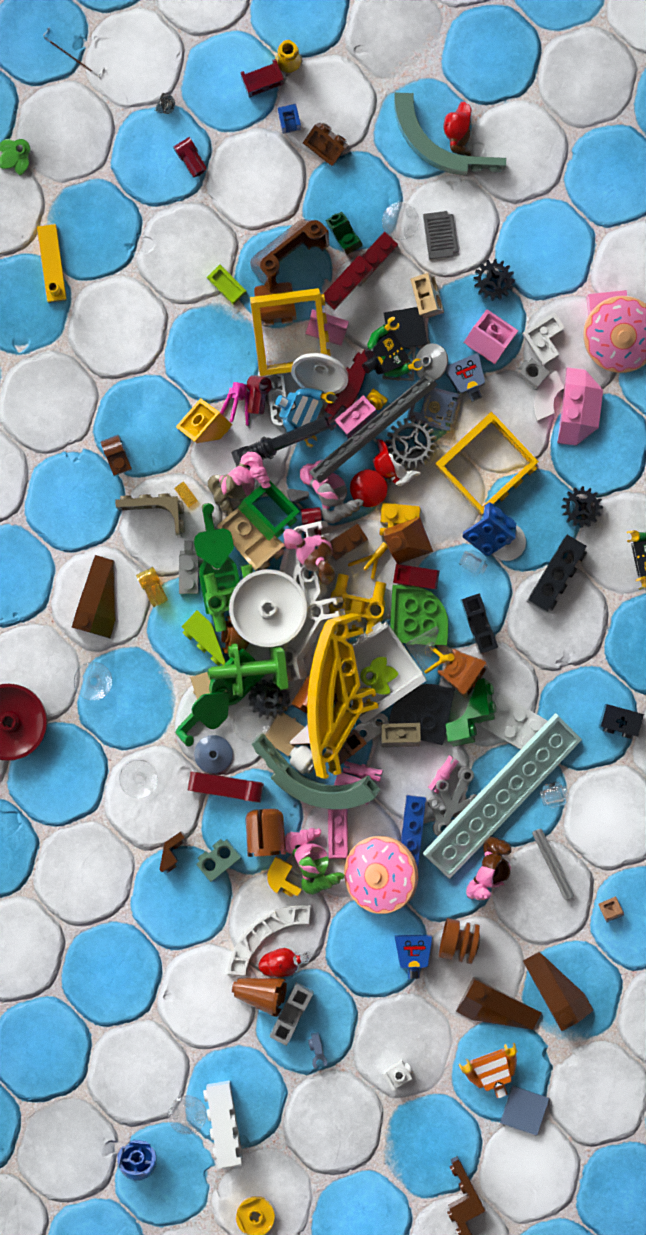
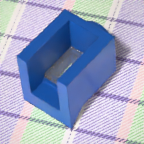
(289, 118)

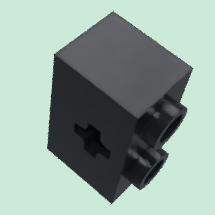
(632, 721)

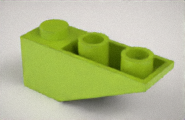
(203, 632)

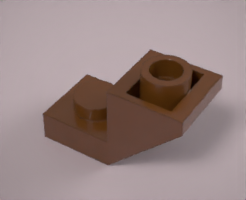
(168, 857)

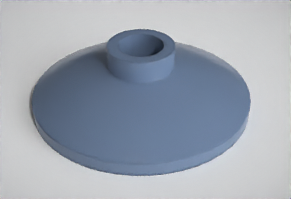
(220, 746)

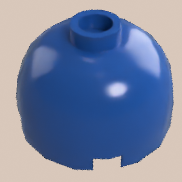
(137, 1160)

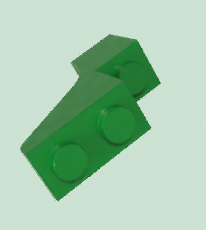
(480, 709)

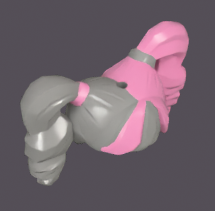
(331, 493)

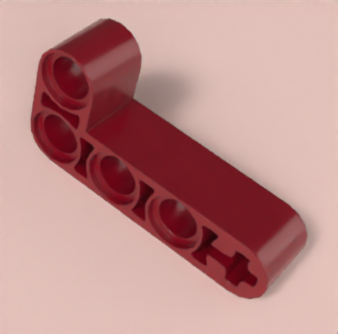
(226, 786)

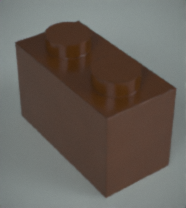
(347, 542)

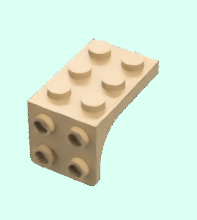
(251, 542)

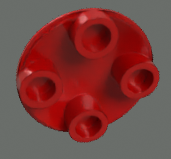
(369, 487)

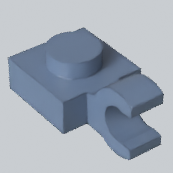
(315, 1044)

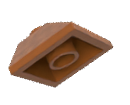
(407, 540)

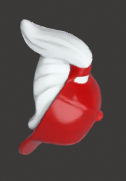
(389, 468)

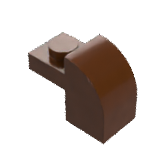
(116, 455)
(351, 745)

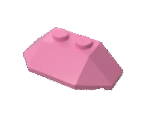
(579, 407)

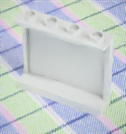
(385, 643)

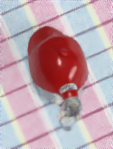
(283, 962)

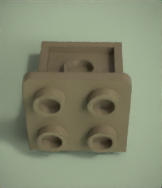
(163, 501)

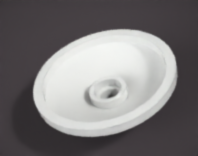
(320, 373)

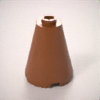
(261, 993)

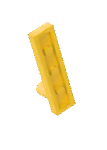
(51, 263)

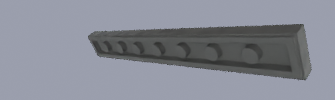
(373, 428)

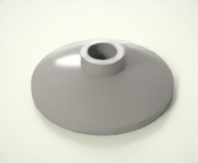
(437, 361)

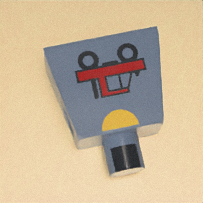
(467, 376)

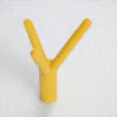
(374, 558)
(443, 659)

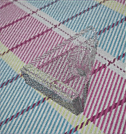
(423, 646)

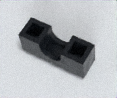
(478, 623)

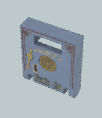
(436, 409)

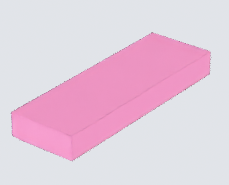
(338, 833)

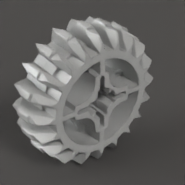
(419, 446)

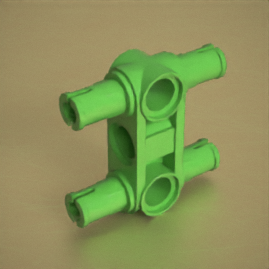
(223, 595)

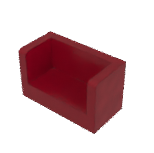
(262, 79)

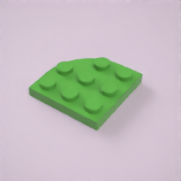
(416, 612)

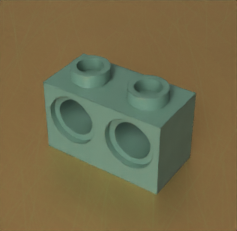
(221, 863)

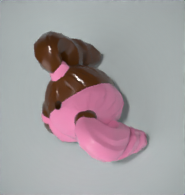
(311, 558)
(493, 870)

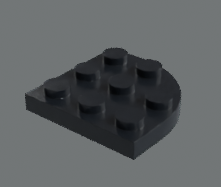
(428, 706)

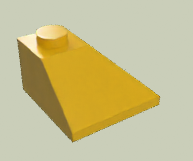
(204, 423)

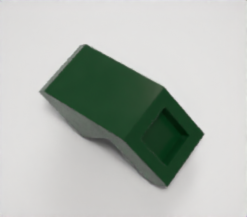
(344, 233)

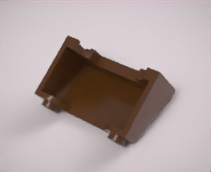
(305, 231)

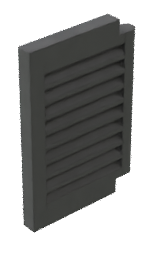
(440, 234)

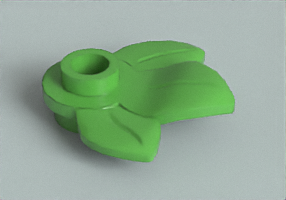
(12, 157)

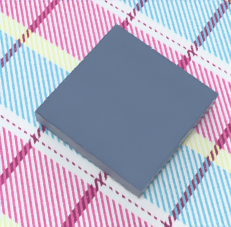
(524, 1110)

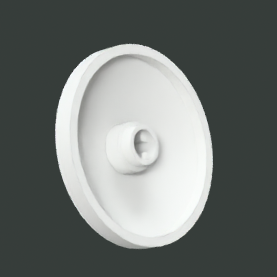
(268, 608)

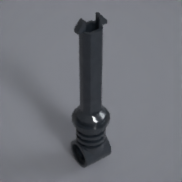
(268, 446)

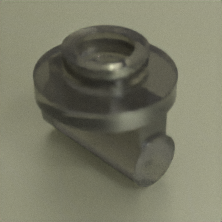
(165, 104)

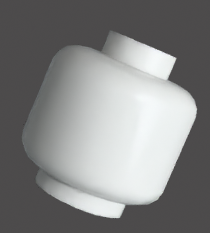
(302, 759)

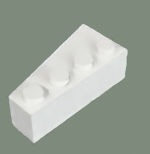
(224, 1124)

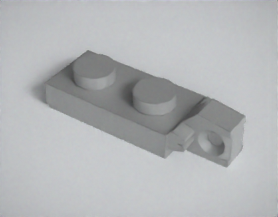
(188, 570)

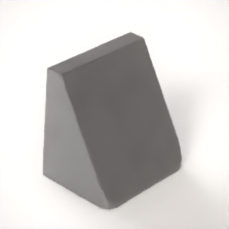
(297, 495)

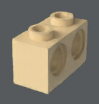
(427, 295)

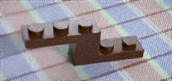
(468, 1205)

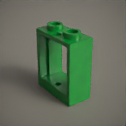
(257, 517)

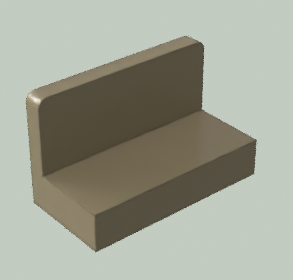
(401, 735)

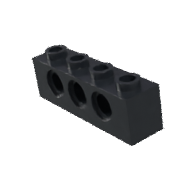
(537, 596)

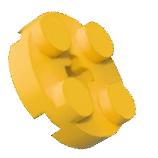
(259, 1205)

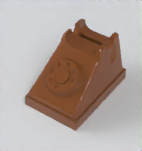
(463, 672)

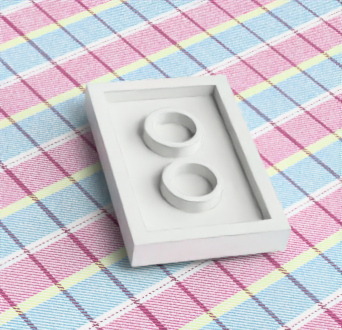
(513, 722)

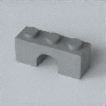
(291, 1013)

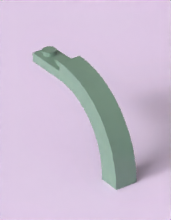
(430, 151)
(310, 791)

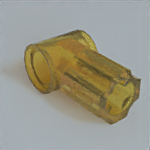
(151, 584)

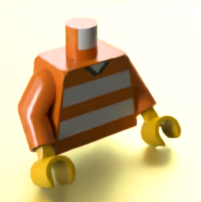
(492, 1070)

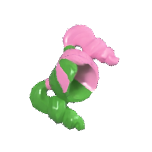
(312, 860)

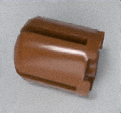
(265, 832)

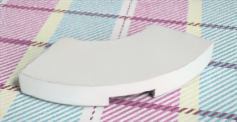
(545, 396)

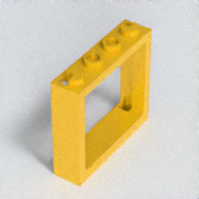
(281, 299)
(515, 481)

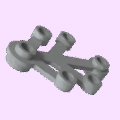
(451, 804)

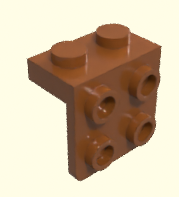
(279, 313)

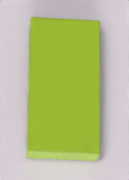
(226, 284)

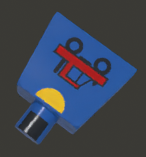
(413, 953)

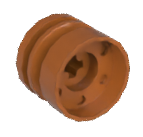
(459, 941)

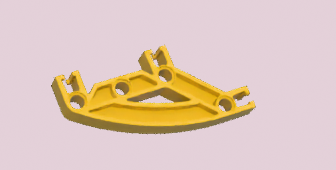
(330, 726)

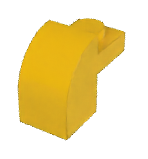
(277, 877)

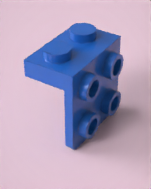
(492, 531)

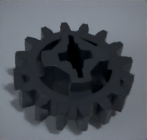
(504, 275)
(588, 513)
(269, 699)

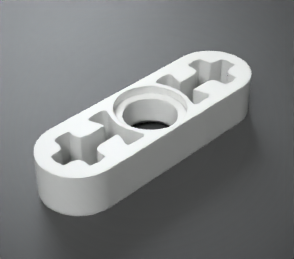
(281, 383)

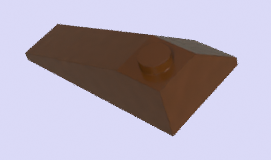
(97, 602)
(560, 994)
(493, 1006)

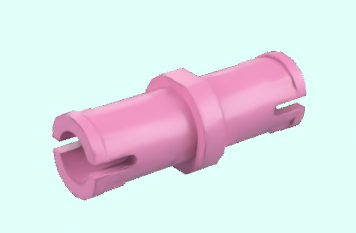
(362, 771)
(444, 773)

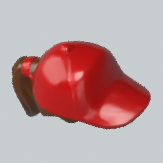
(457, 129)

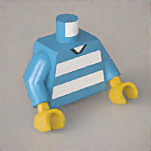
(301, 408)

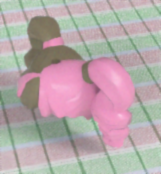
(239, 481)

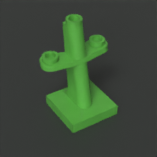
(274, 665)

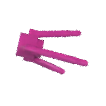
(237, 393)

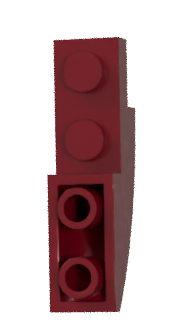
(349, 394)

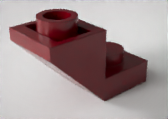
(416, 576)

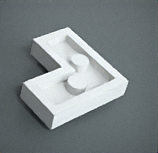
(539, 337)

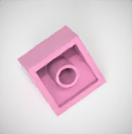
(490, 336)

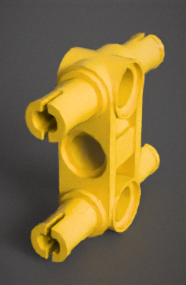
(359, 605)

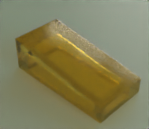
(185, 494)

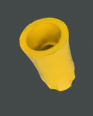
(288, 62)

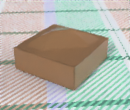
(611, 909)

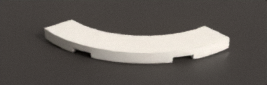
(261, 930)

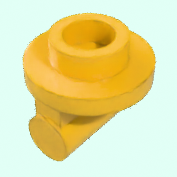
(376, 399)

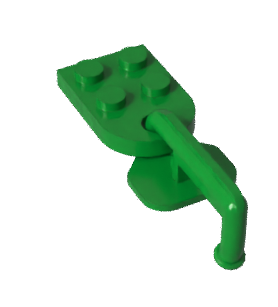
(214, 548)
(213, 707)

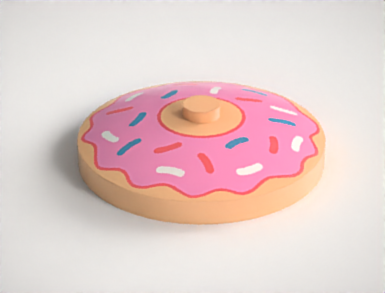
(617, 334)
(381, 874)

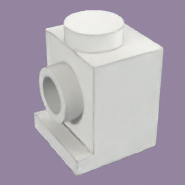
(389, 1074)

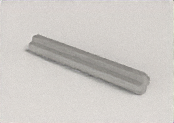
(553, 864)

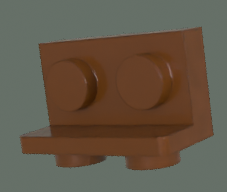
(325, 143)

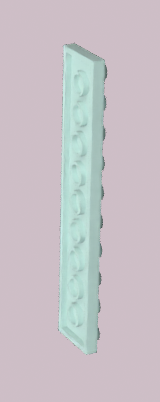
(502, 796)

